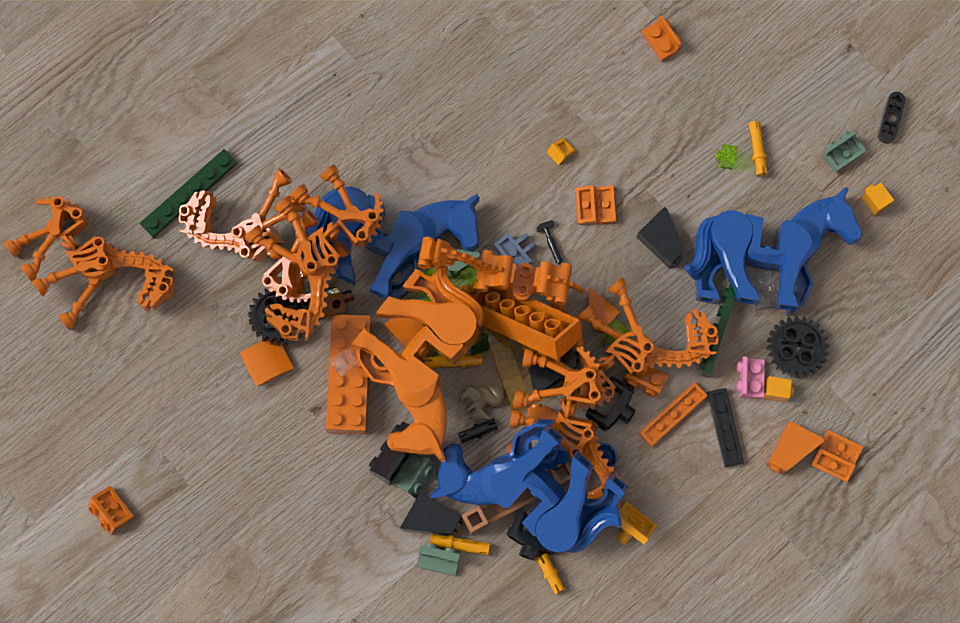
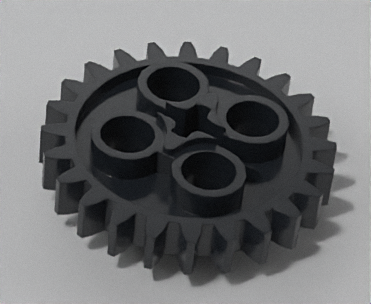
(258, 321)
(800, 330)

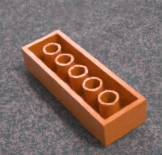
(529, 322)
(347, 394)

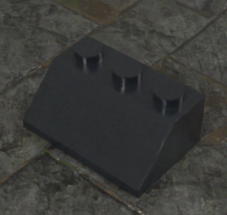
(389, 461)

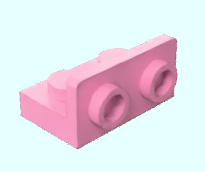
(751, 378)

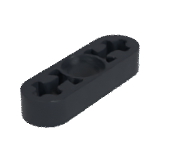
(885, 123)

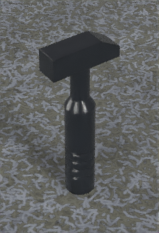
(550, 240)

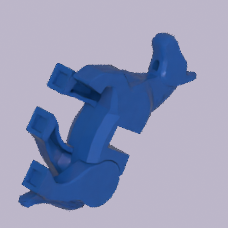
(405, 239)
(735, 240)
(560, 518)

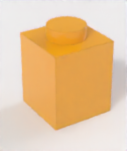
(877, 198)
(778, 389)

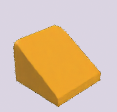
(560, 151)

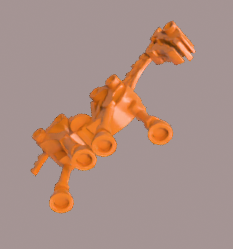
(197, 217)
(93, 260)
(319, 270)
(500, 273)
(647, 352)
(570, 428)

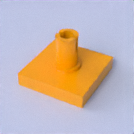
(635, 525)

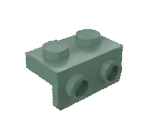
(844, 151)
(414, 474)
(438, 560)

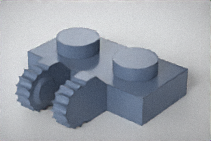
(511, 247)

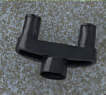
(620, 410)
(529, 544)

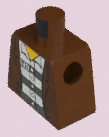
(335, 301)

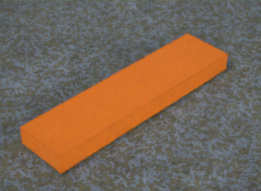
(673, 414)

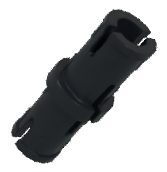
(477, 431)

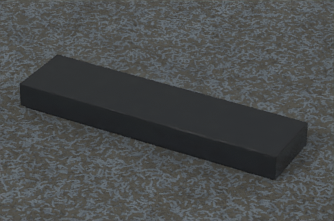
(725, 427)

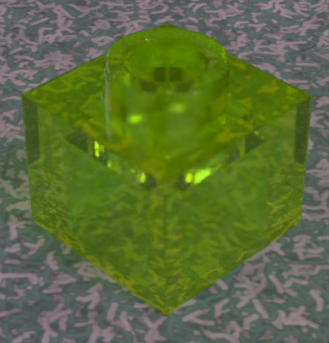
(726, 156)
(616, 325)

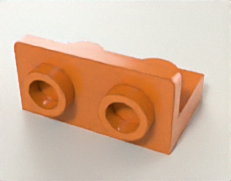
(662, 38)
(649, 381)
(109, 510)

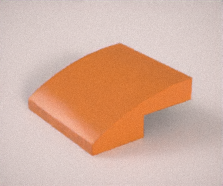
(596, 205)
(266, 362)
(837, 455)

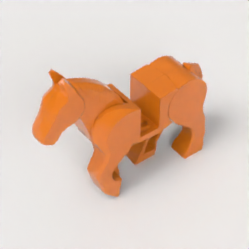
(450, 330)

